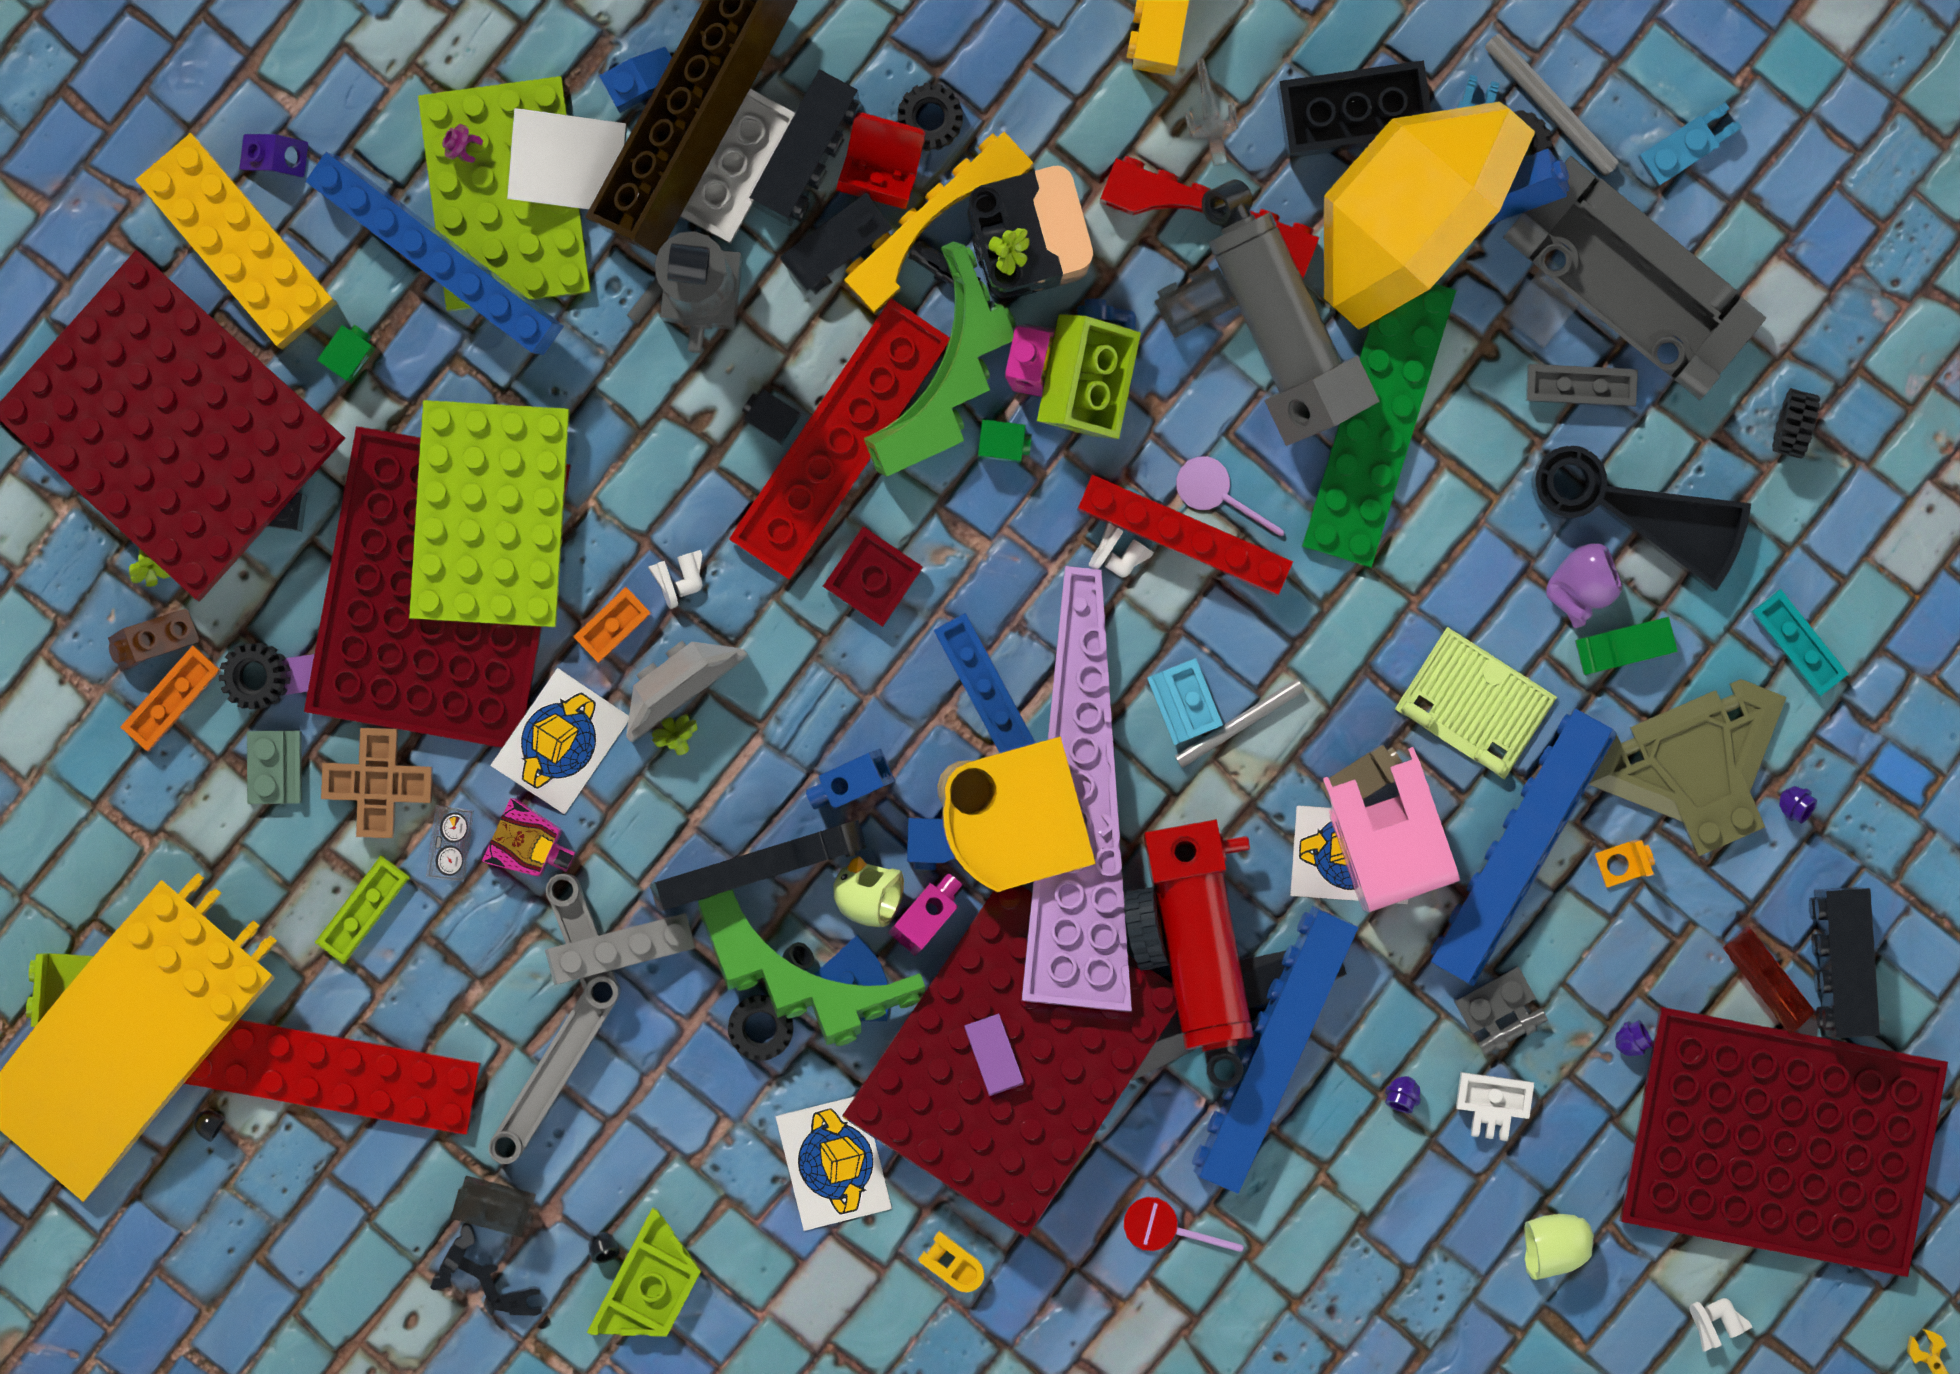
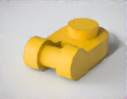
(965, 1270)

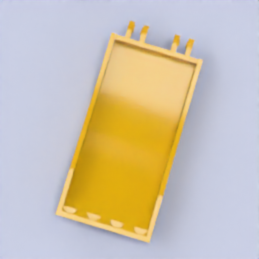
(127, 1035)

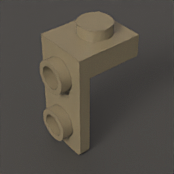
(1369, 771)

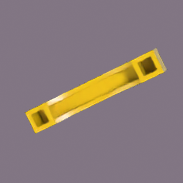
(877, 276)

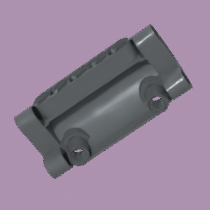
(1638, 279)

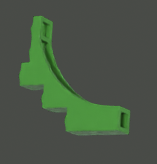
(930, 422)
(836, 1005)

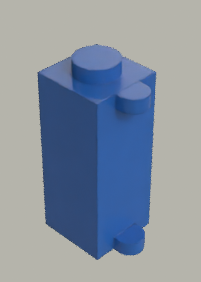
(1536, 183)

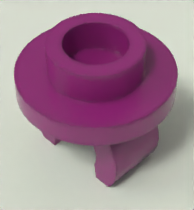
(456, 141)

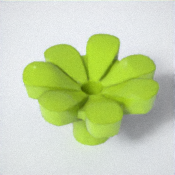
(1010, 249)
(147, 570)
(675, 734)

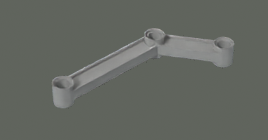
(572, 1038)

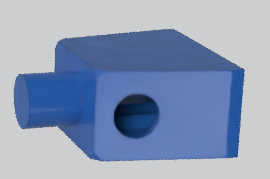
(862, 775)

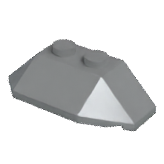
(676, 682)

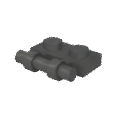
(1495, 1000)

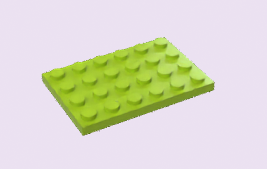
(523, 242)
(489, 513)

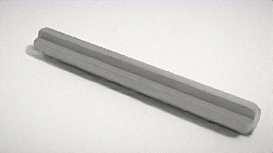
(1551, 105)

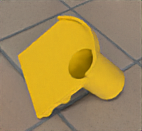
(1014, 816)

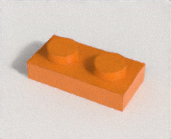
(612, 625)

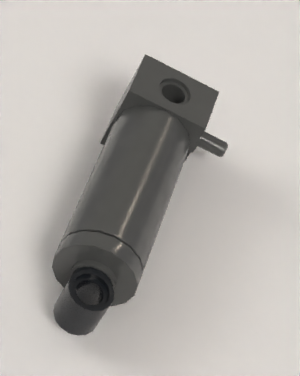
(698, 285)
(1284, 322)

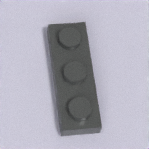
(1581, 385)

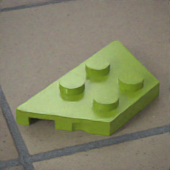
(649, 1284)

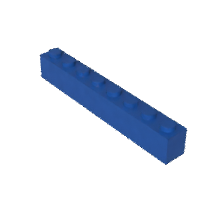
(434, 253)
(1523, 847)
(1275, 1048)

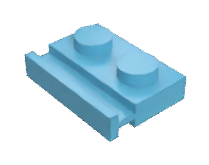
(1184, 701)

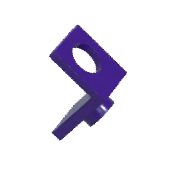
(268, 151)

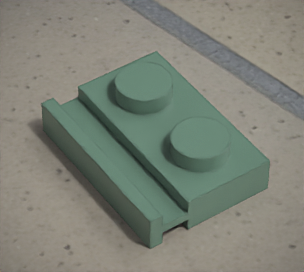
(274, 767)

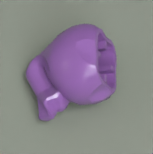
(1584, 582)

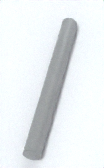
(1239, 723)

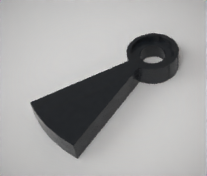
(1688, 530)
(758, 865)

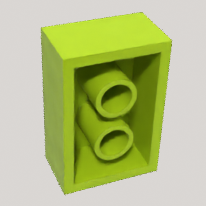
(1088, 376)

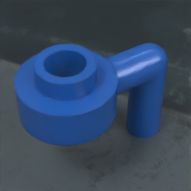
(1099, 310)

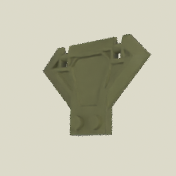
(1698, 763)

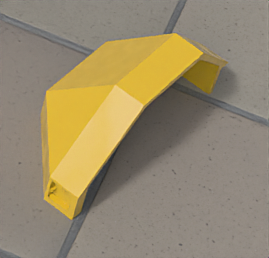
(1416, 204)

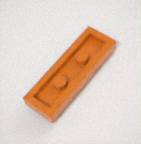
(170, 698)

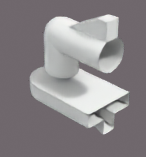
(1134, 554)
(692, 582)
(1703, 1317)

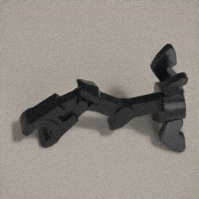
(511, 1302)

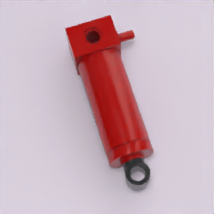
(1201, 940)

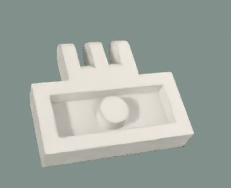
(1494, 1102)

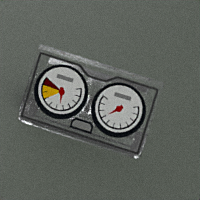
(449, 843)

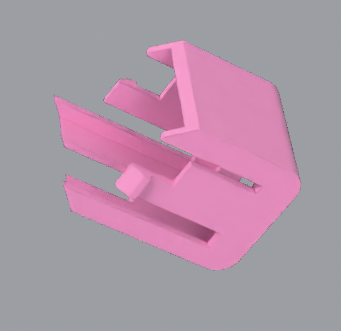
(1394, 845)

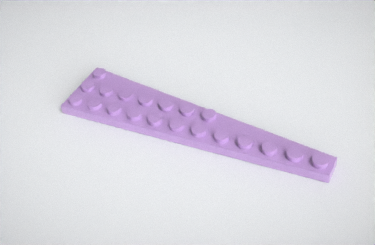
(1079, 915)

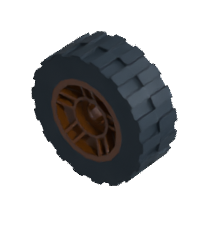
(1145, 928)

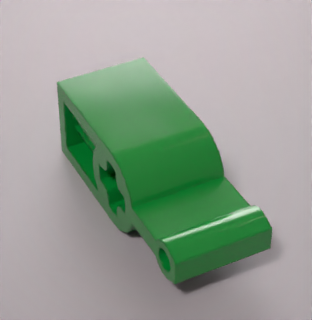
(1626, 645)

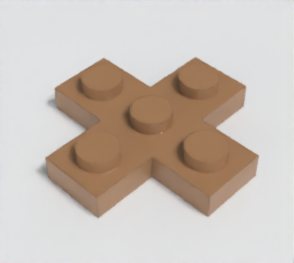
(377, 782)

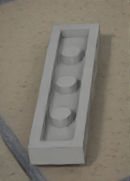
(619, 949)

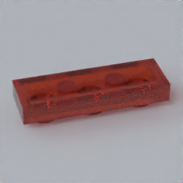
(1769, 979)

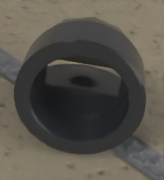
(799, 955)
(209, 1124)
(604, 1248)

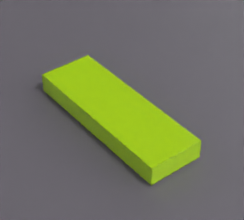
(362, 909)

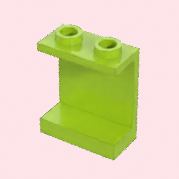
(51, 977)

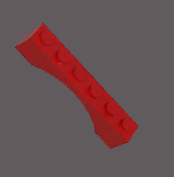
(1139, 191)
(1185, 535)

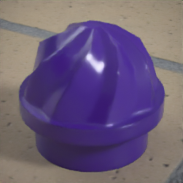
(1797, 804)
(1633, 1039)
(1403, 1094)

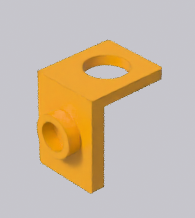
(1638, 857)

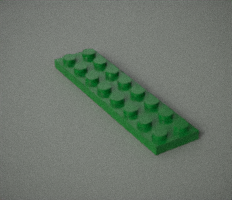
(1374, 443)

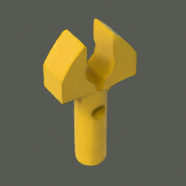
(1933, 1358)

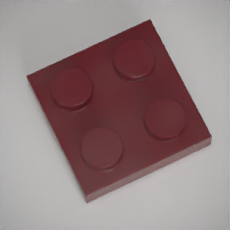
(872, 576)

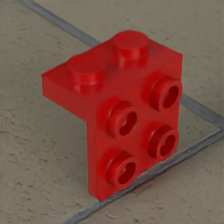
(881, 160)

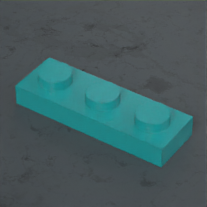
(1799, 642)

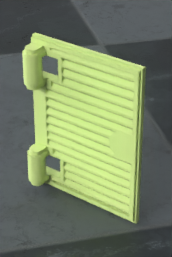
(1476, 702)

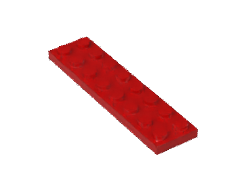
(832, 445)
(342, 1075)

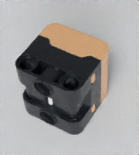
(1051, 213)

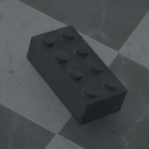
(1349, 106)
(805, 147)
(1845, 962)

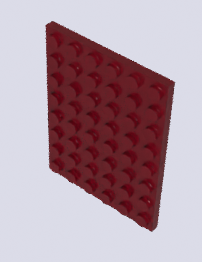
(168, 425)
(399, 670)
(1075, 1063)
(1783, 1141)

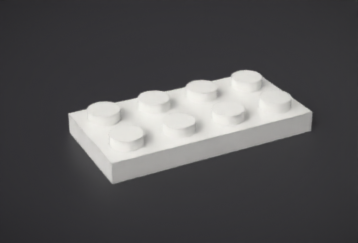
(737, 165)

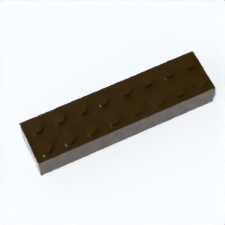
(687, 119)

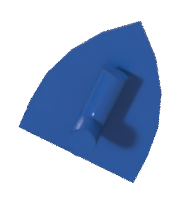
(855, 966)

